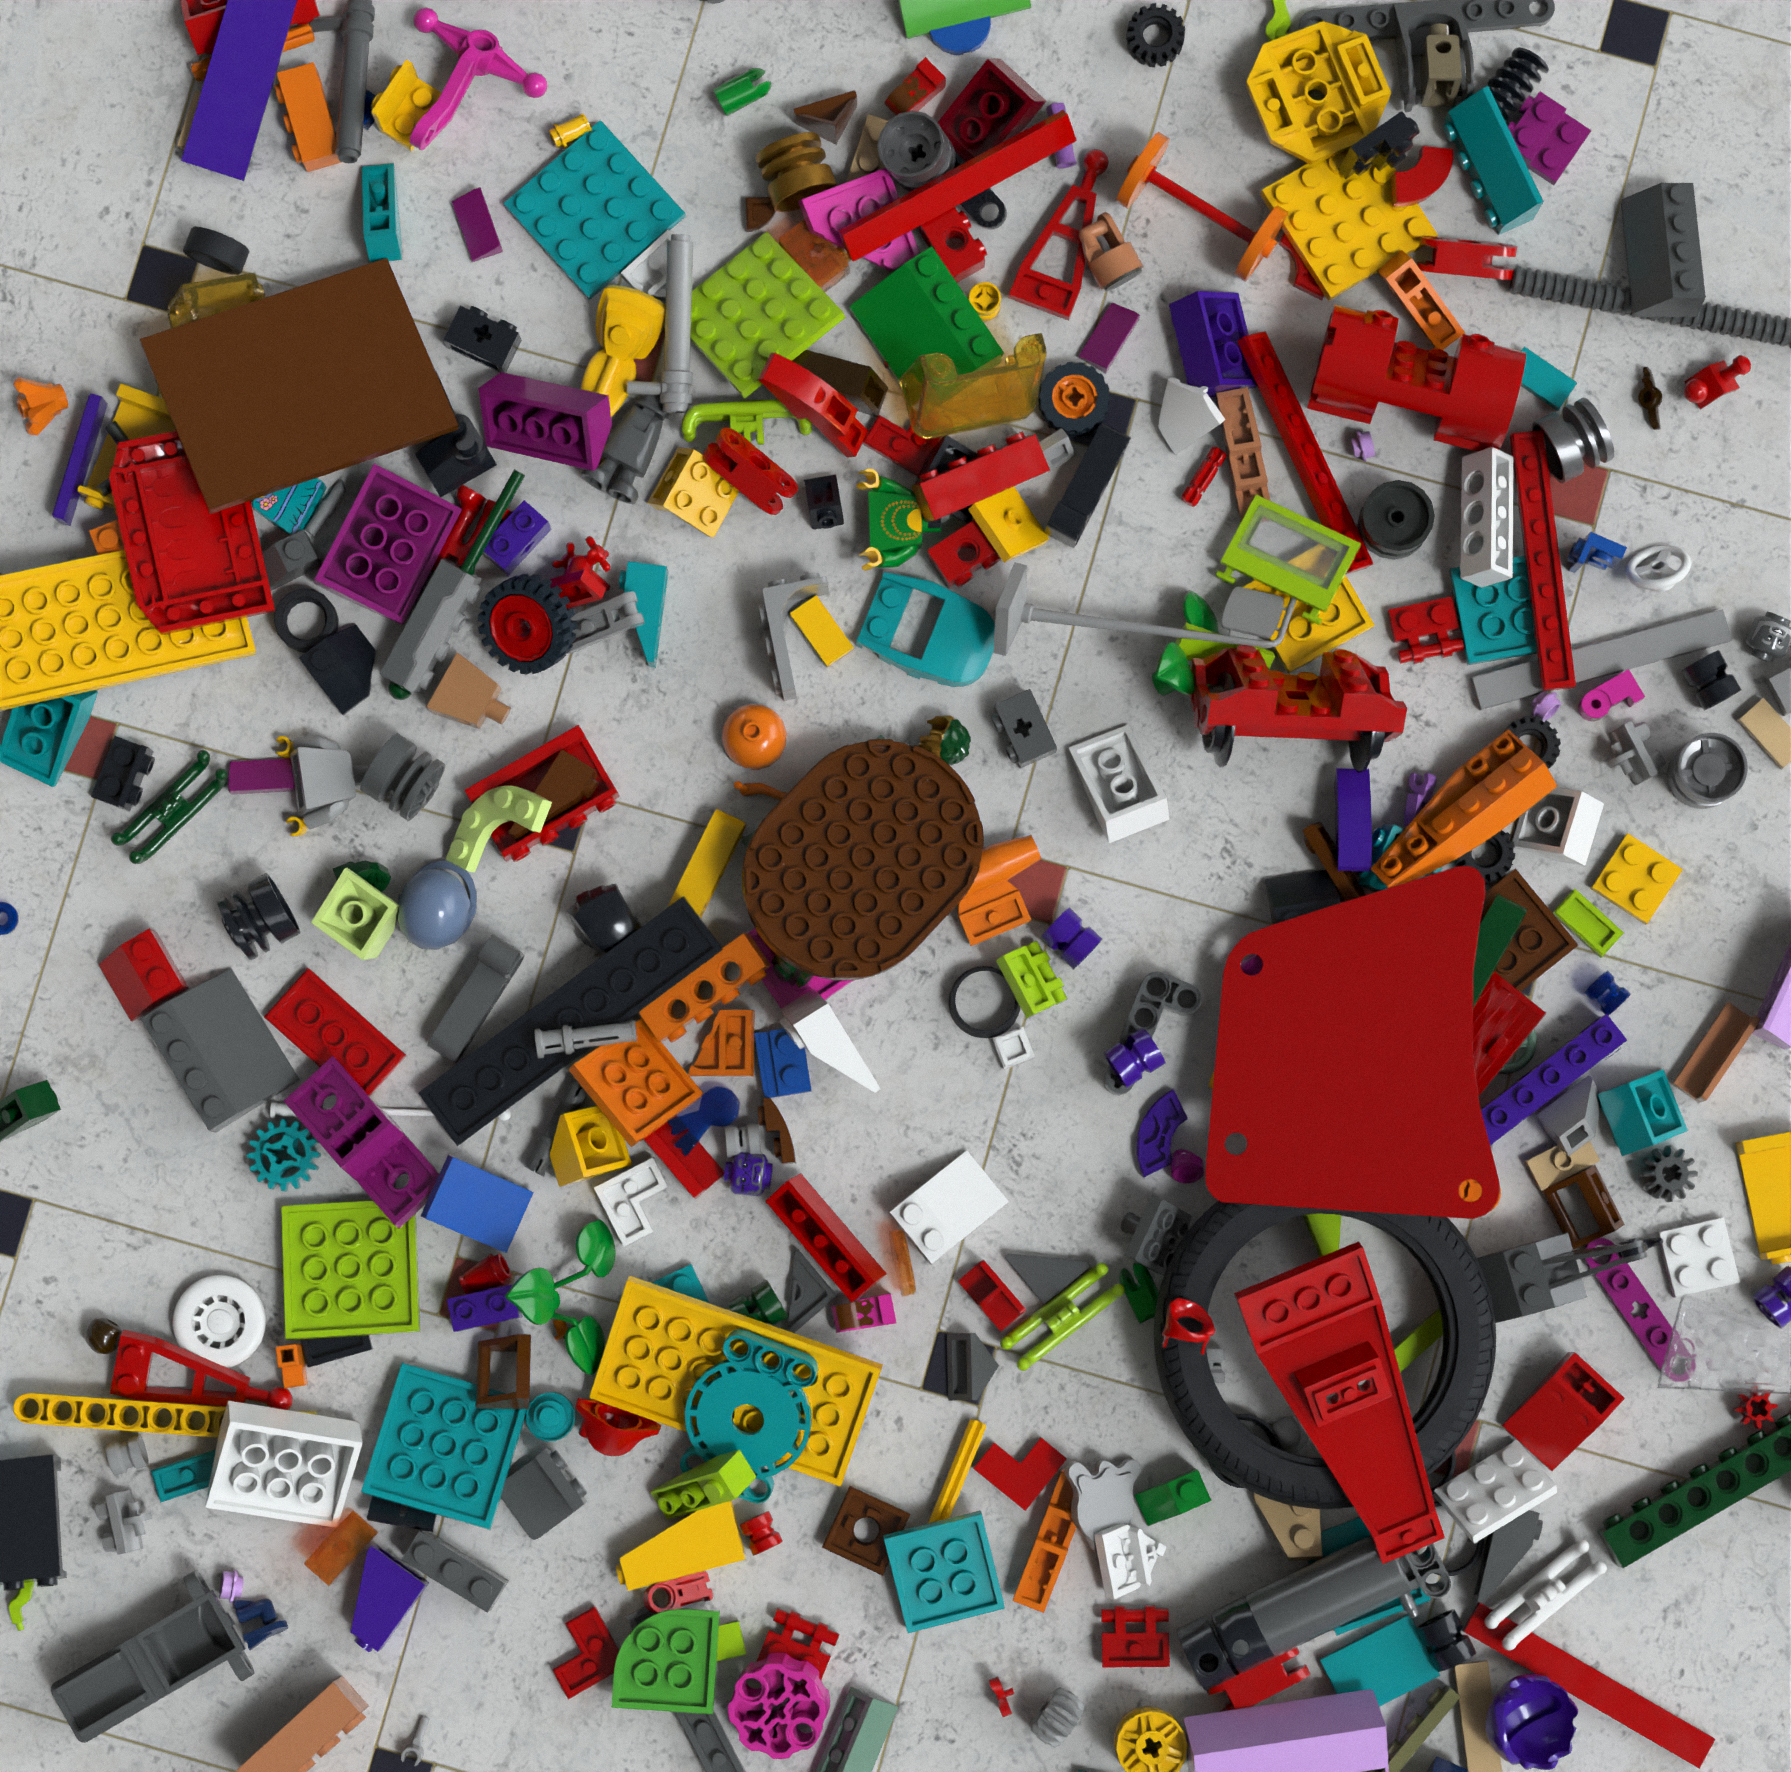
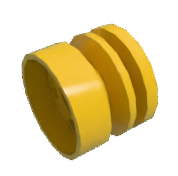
(1154, 1724)

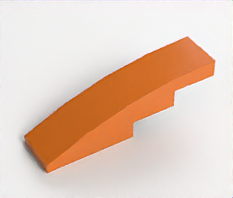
(1048, 1549)

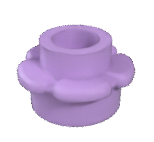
(1363, 445)
(1545, 705)
(230, 1585)

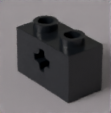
(493, 353)

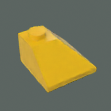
(586, 1147)

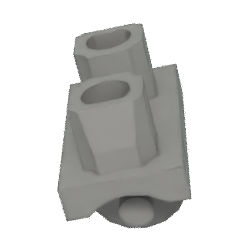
(1632, 754)
(125, 1522)

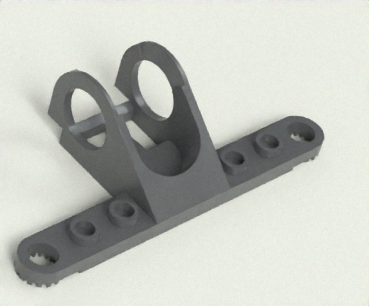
(1410, 25)

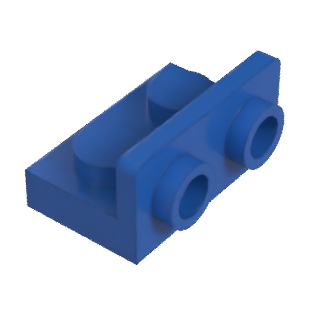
(1599, 551)

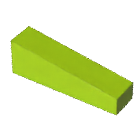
(1418, 1340)

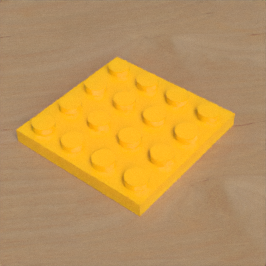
(1345, 225)

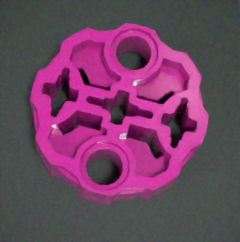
(747, 1701)

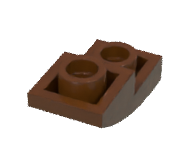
(774, 1121)

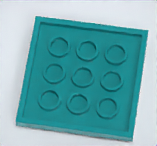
(594, 209)
(442, 1449)

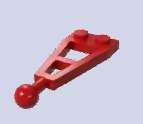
(1043, 290)
(134, 1367)

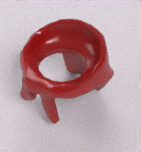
(1184, 1308)

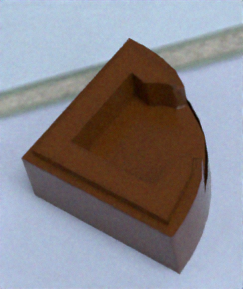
(758, 212)

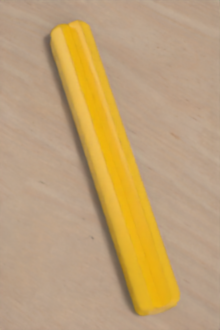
(958, 1471)

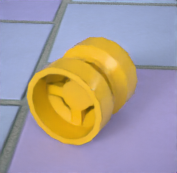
(985, 295)

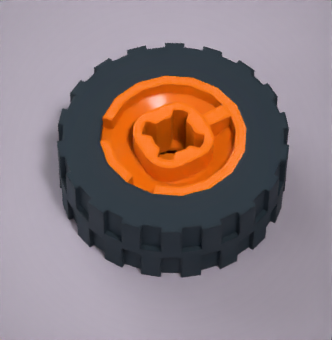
(1074, 399)

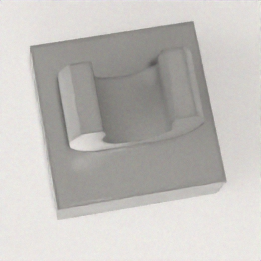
(1056, 448)

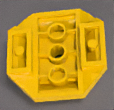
(1323, 60)

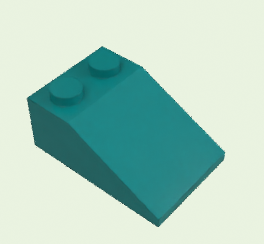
(45, 735)

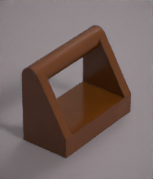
(1597, 1199)
(516, 1400)

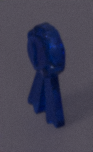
(717, 1108)

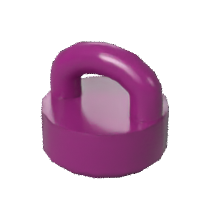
(1186, 1166)

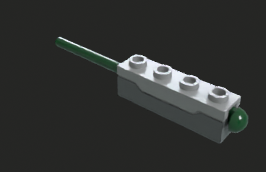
(441, 609)

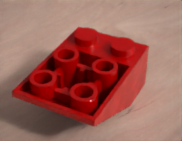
(1563, 1410)

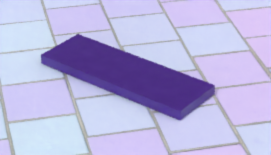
(238, 85)

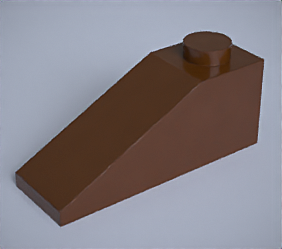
(564, 786)

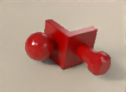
(1715, 381)

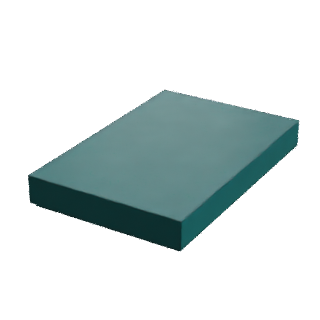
(1385, 1660)

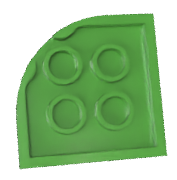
(669, 1663)

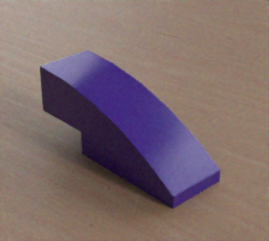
(1353, 820)

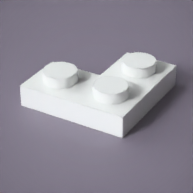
(622, 1197)

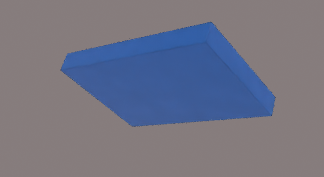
(477, 1204)

